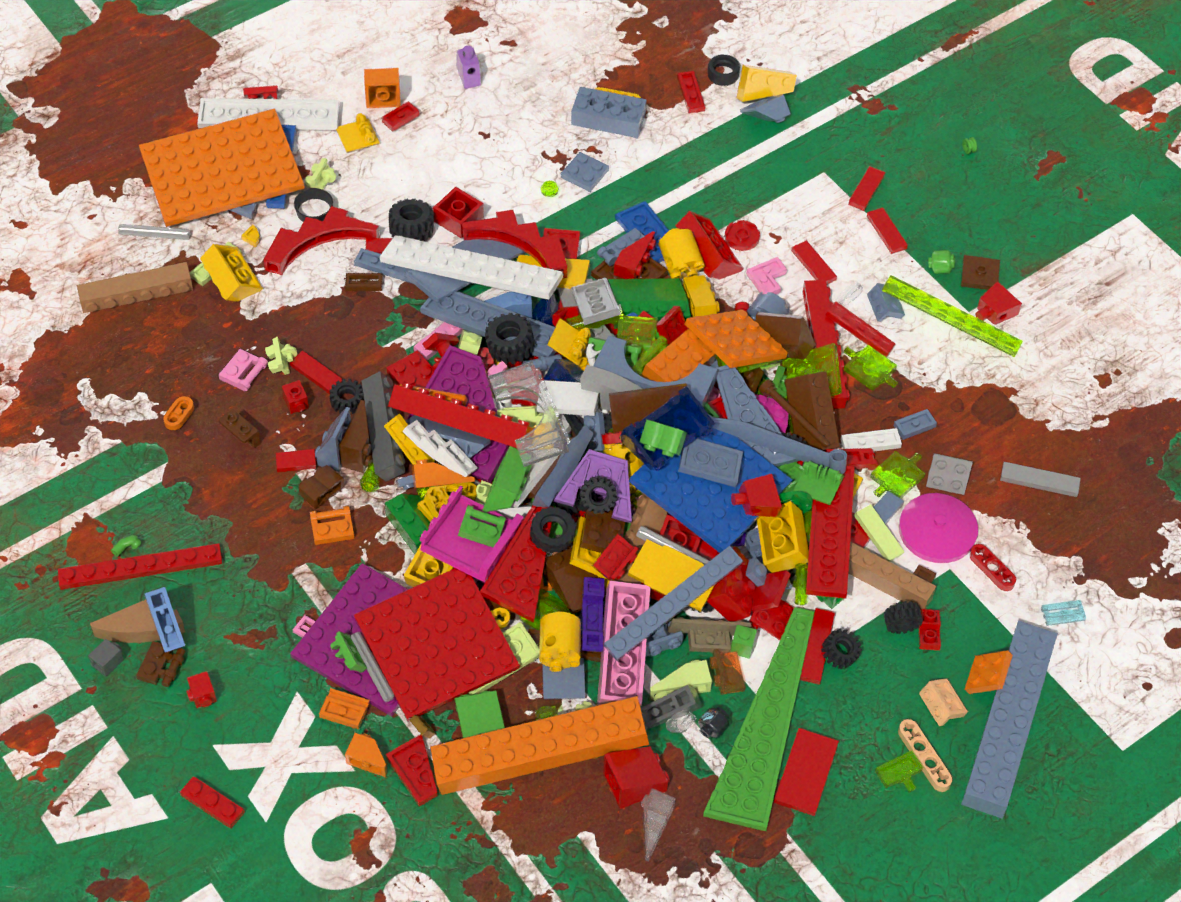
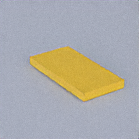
(576, 270)

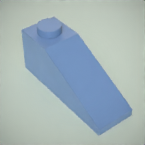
(514, 302)
(164, 619)

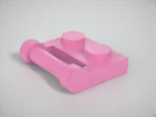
(239, 366)

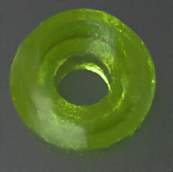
(549, 188)

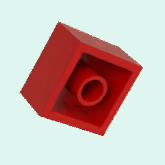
(456, 209)

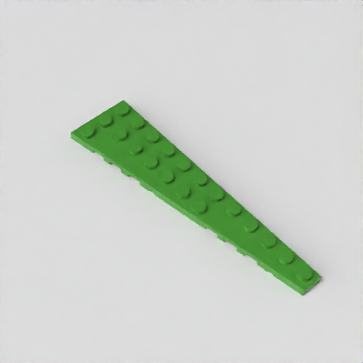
(752, 768)

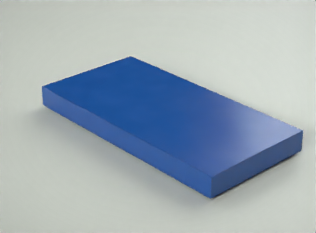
(645, 221)

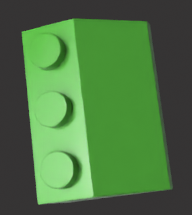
(507, 482)

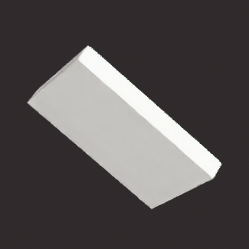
(571, 399)

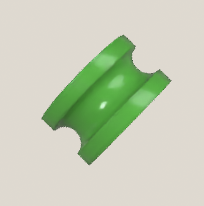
(969, 145)

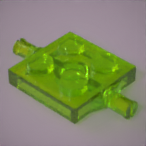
(870, 367)
(897, 475)

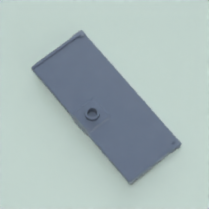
(440, 287)

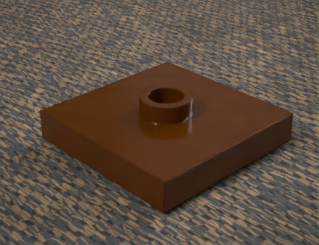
(979, 272)

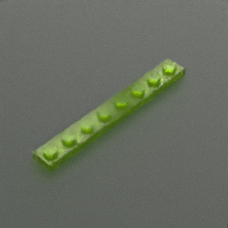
(952, 315)

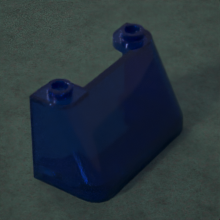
(679, 412)

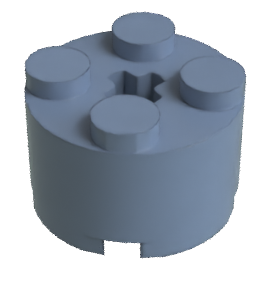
(768, 304)

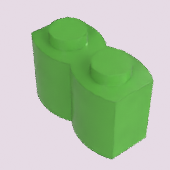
(663, 438)

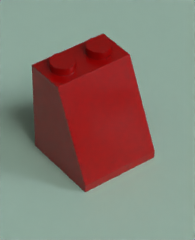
(634, 774)

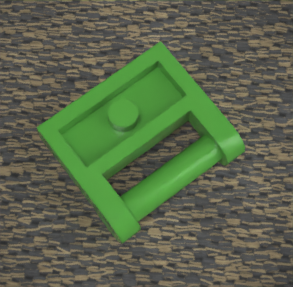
(480, 531)

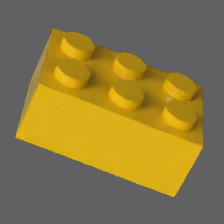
(783, 539)

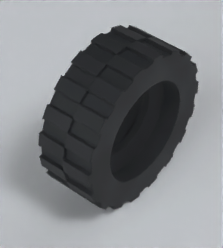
(552, 515)

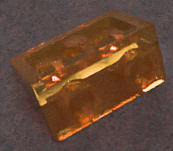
(728, 672)

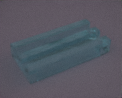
(1063, 616)

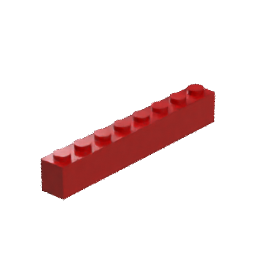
(822, 328)
(458, 416)

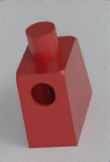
(997, 305)
(758, 497)

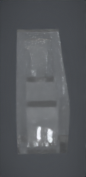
(656, 814)

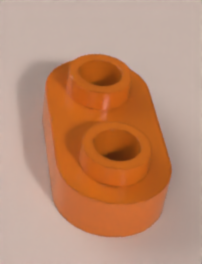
(178, 414)

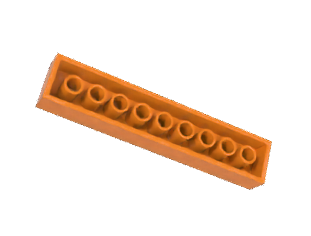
(538, 745)

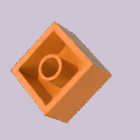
(382, 88)

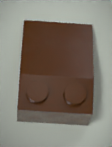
(355, 442)
(566, 579)

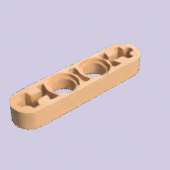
(927, 754)

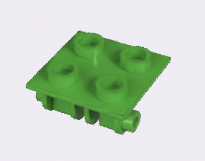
(819, 482)

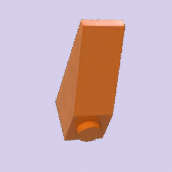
(433, 475)

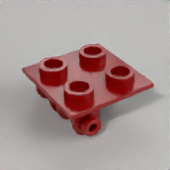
(772, 619)

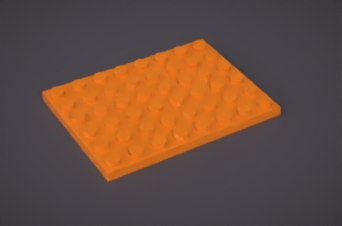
(221, 167)

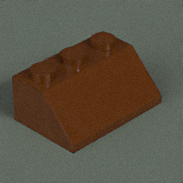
(789, 331)

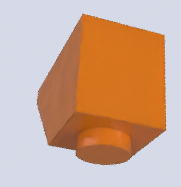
(365, 754)

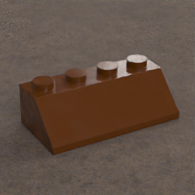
(812, 399)

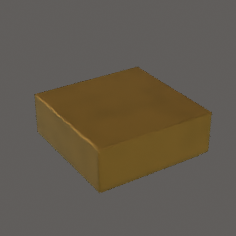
(422, 726)

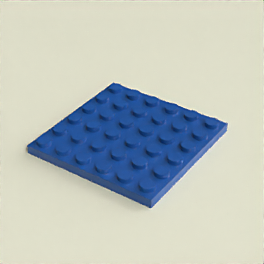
(703, 503)

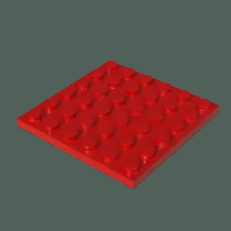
(436, 642)

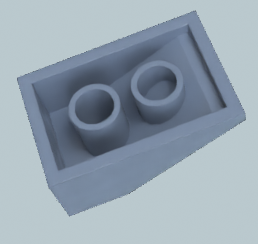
(329, 450)

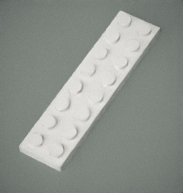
(300, 112)

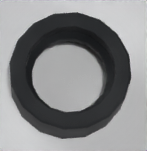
(726, 61)

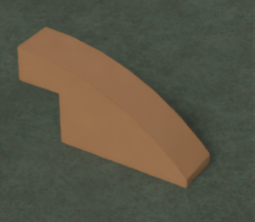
(130, 625)

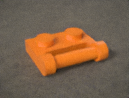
(333, 530)

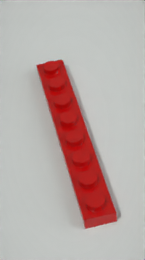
(139, 566)

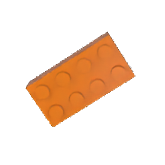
(679, 359)

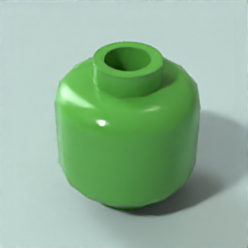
(941, 261)

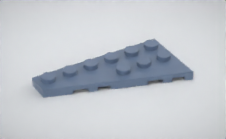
(743, 406)

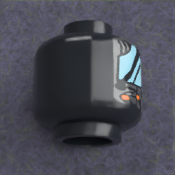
(713, 722)

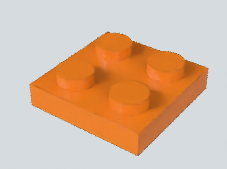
(988, 672)

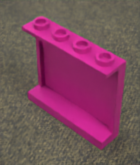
(464, 554)

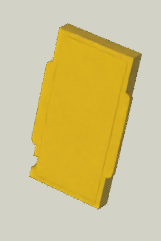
(666, 569)

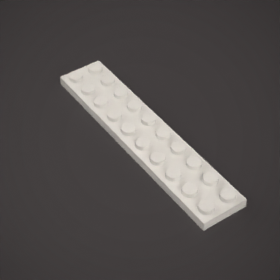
(472, 267)

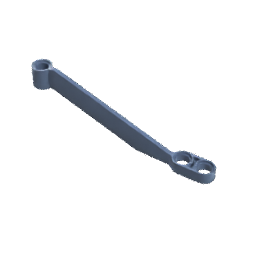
(834, 460)

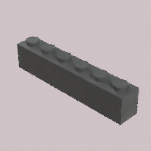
(385, 451)

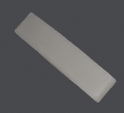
(604, 382)

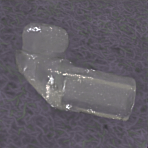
(680, 726)

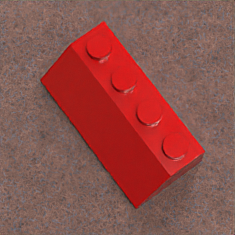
(715, 252)

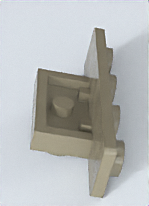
(706, 634)

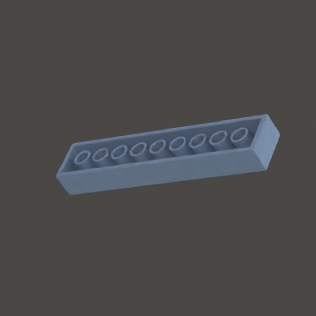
(1009, 721)

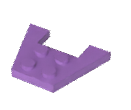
(600, 464)

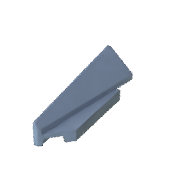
(467, 442)
(564, 468)

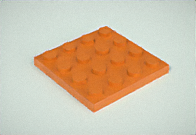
(736, 338)

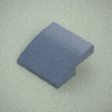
(565, 684)

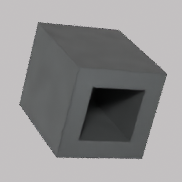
(106, 657)

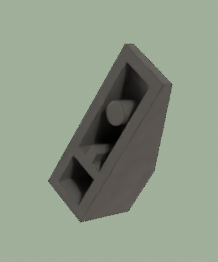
(671, 706)

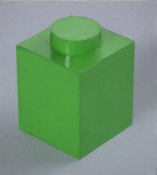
(743, 641)

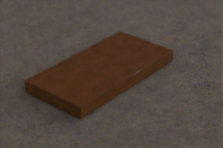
(635, 405)

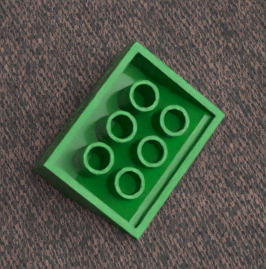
(650, 295)

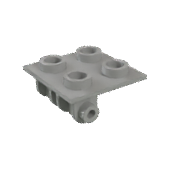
(949, 474)

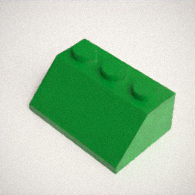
(407, 518)

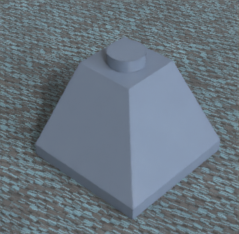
(769, 109)

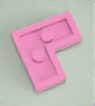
(764, 275)

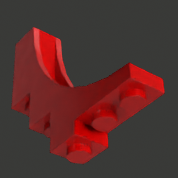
(335, 226)
(524, 236)

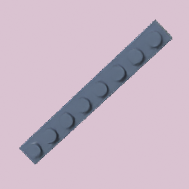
(673, 603)

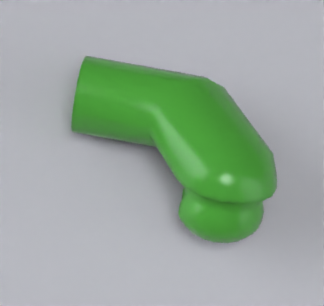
(124, 543)

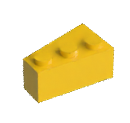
(764, 82)
(699, 296)

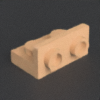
(942, 701)

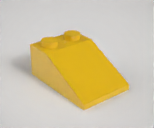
(423, 568)

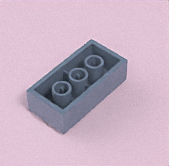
(608, 112)

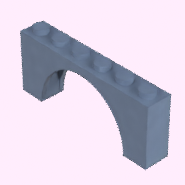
(613, 360)

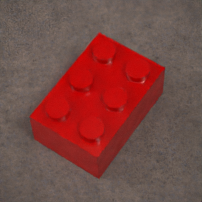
(733, 593)

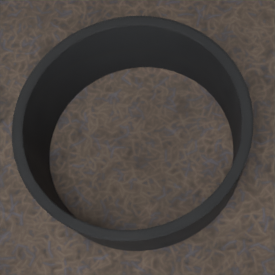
(312, 193)

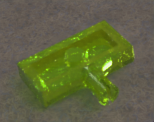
(899, 771)

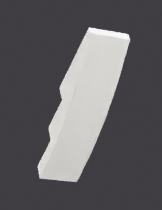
(445, 453)

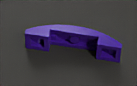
(592, 614)

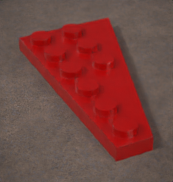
(518, 572)

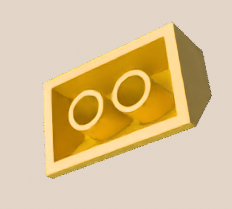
(230, 272)

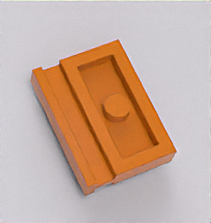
(344, 708)

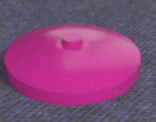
(938, 528)

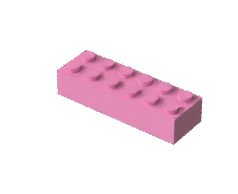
(626, 676)

